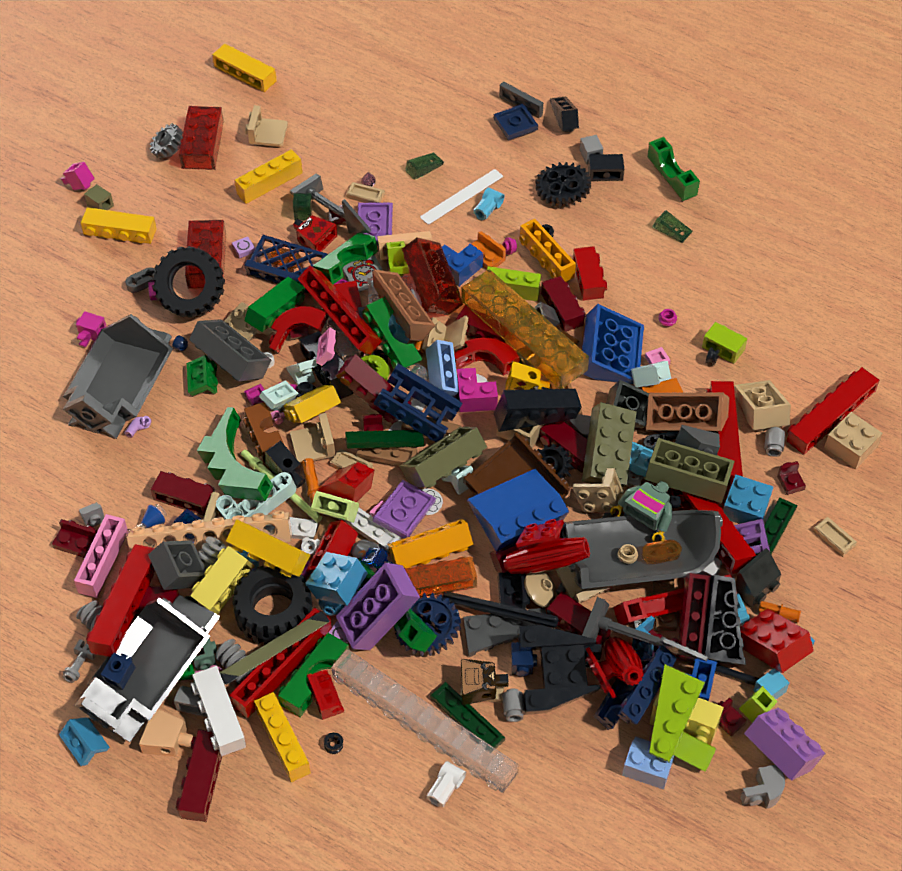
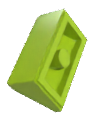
(694, 751)

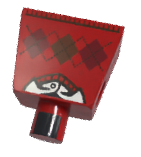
(315, 232)

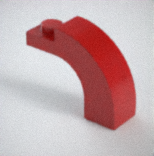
(296, 318)
(486, 350)

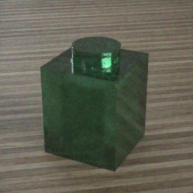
(302, 206)

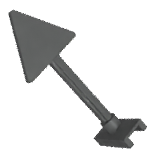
(314, 186)
(598, 621)

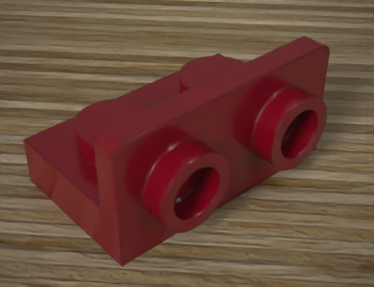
(74, 538)

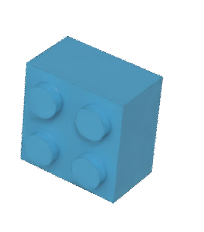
(747, 500)
(336, 578)

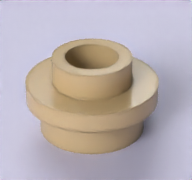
(626, 550)

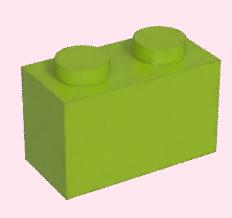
(727, 341)

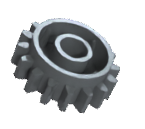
(166, 141)

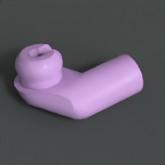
(137, 424)

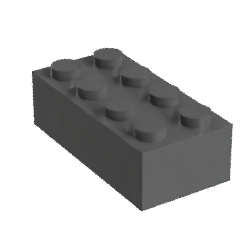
(230, 350)

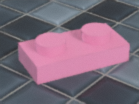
(326, 346)

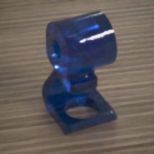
(379, 558)

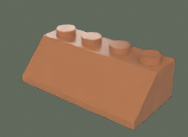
(406, 308)
(695, 410)

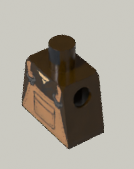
(480, 681)

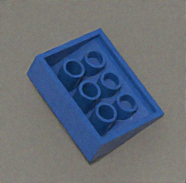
(612, 345)
(514, 505)

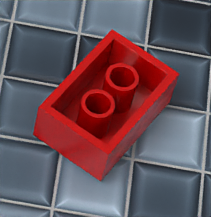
(776, 640)

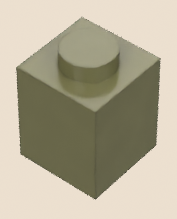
(99, 198)

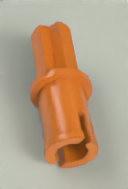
(788, 613)

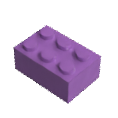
(785, 743)

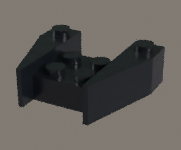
(561, 665)

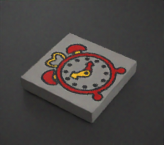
(360, 271)

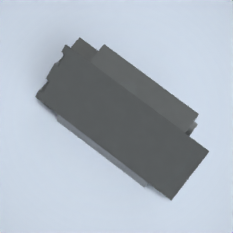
(116, 376)
(162, 647)

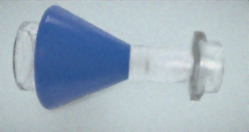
(153, 516)

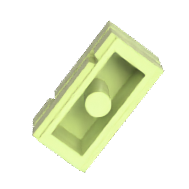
(335, 506)

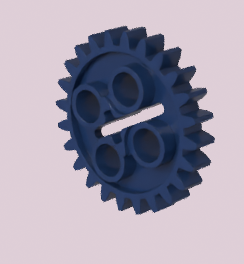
(439, 611)

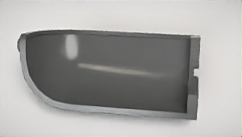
(694, 529)

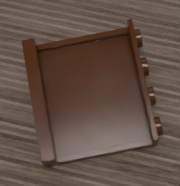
(510, 462)

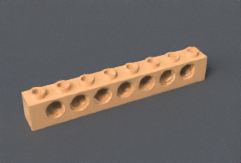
(278, 519)

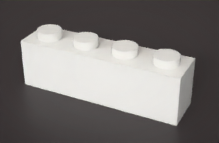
(218, 710)

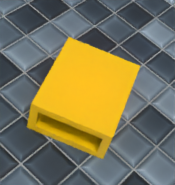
(311, 404)

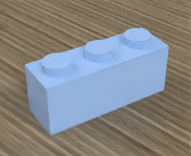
(442, 366)

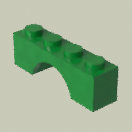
(662, 156)
(356, 248)
(377, 316)
(296, 694)

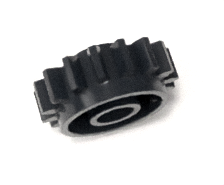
(560, 457)

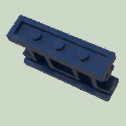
(424, 393)
(634, 700)

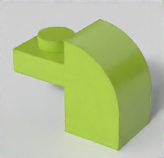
(396, 258)

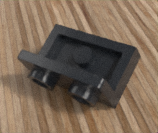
(512, 590)

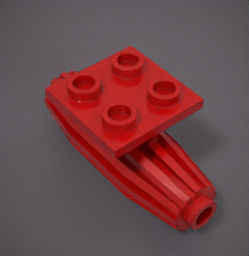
(545, 549)
(620, 661)

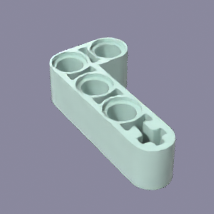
(282, 490)

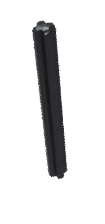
(501, 609)

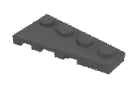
(490, 630)

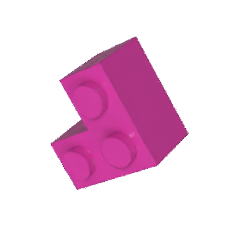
(475, 395)

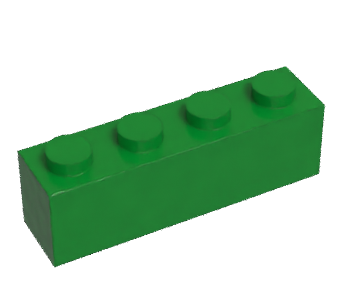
(274, 303)

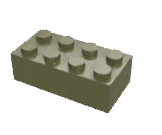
(609, 443)
(443, 457)
(689, 470)

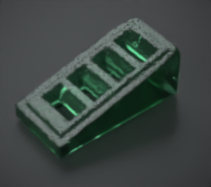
(422, 165)
(665, 219)

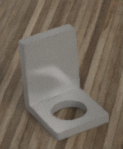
(92, 514)

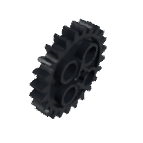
(563, 184)

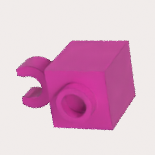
(78, 176)
(89, 327)

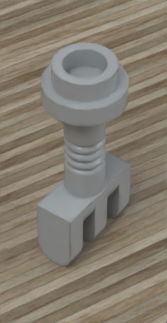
(71, 673)

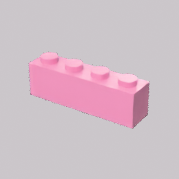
(101, 556)

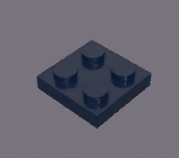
(515, 121)

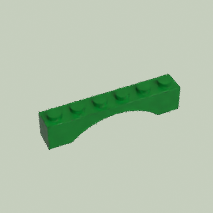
(409, 626)

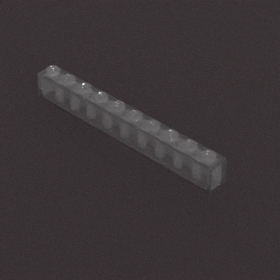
(425, 721)

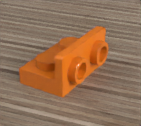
(493, 253)

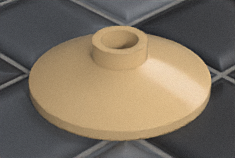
(540, 588)

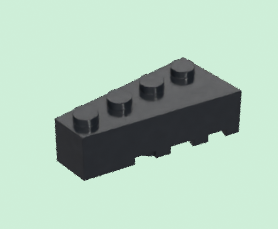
(327, 373)
(722, 625)

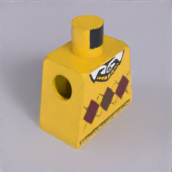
(524, 378)

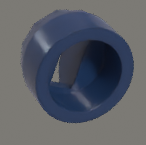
(180, 343)

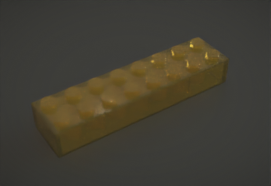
(525, 329)

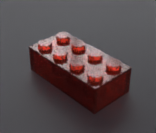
(201, 138)
(209, 237)
(432, 276)

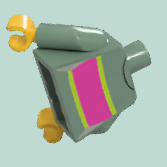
(648, 505)

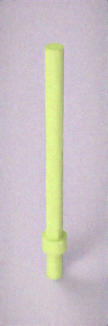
(257, 464)

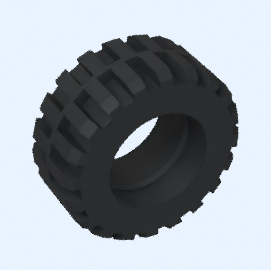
(164, 282)
(264, 583)

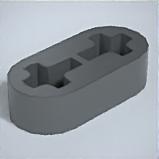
(141, 280)

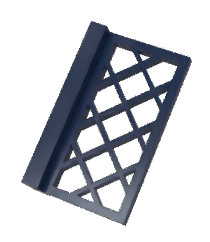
(278, 274)

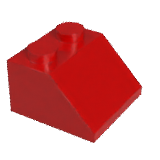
(349, 482)

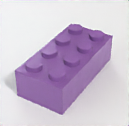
(377, 606)

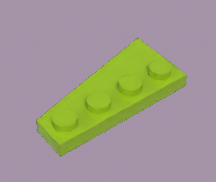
(675, 705)

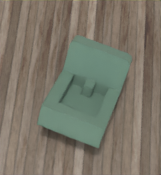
(206, 660)

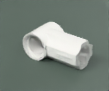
(448, 779)

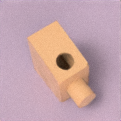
(164, 735)

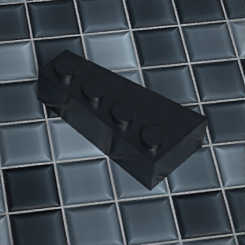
(535, 407)

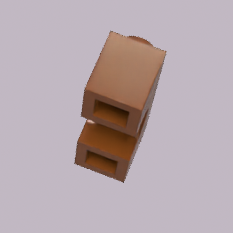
(259, 419)

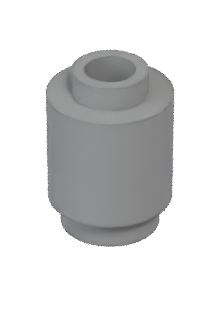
(774, 441)
(513, 705)

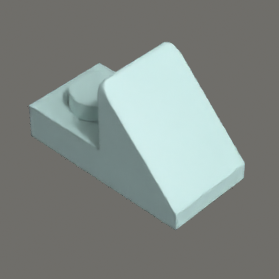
(302, 371)
(651, 374)
(278, 395)
(457, 477)

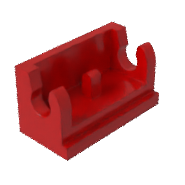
(325, 694)

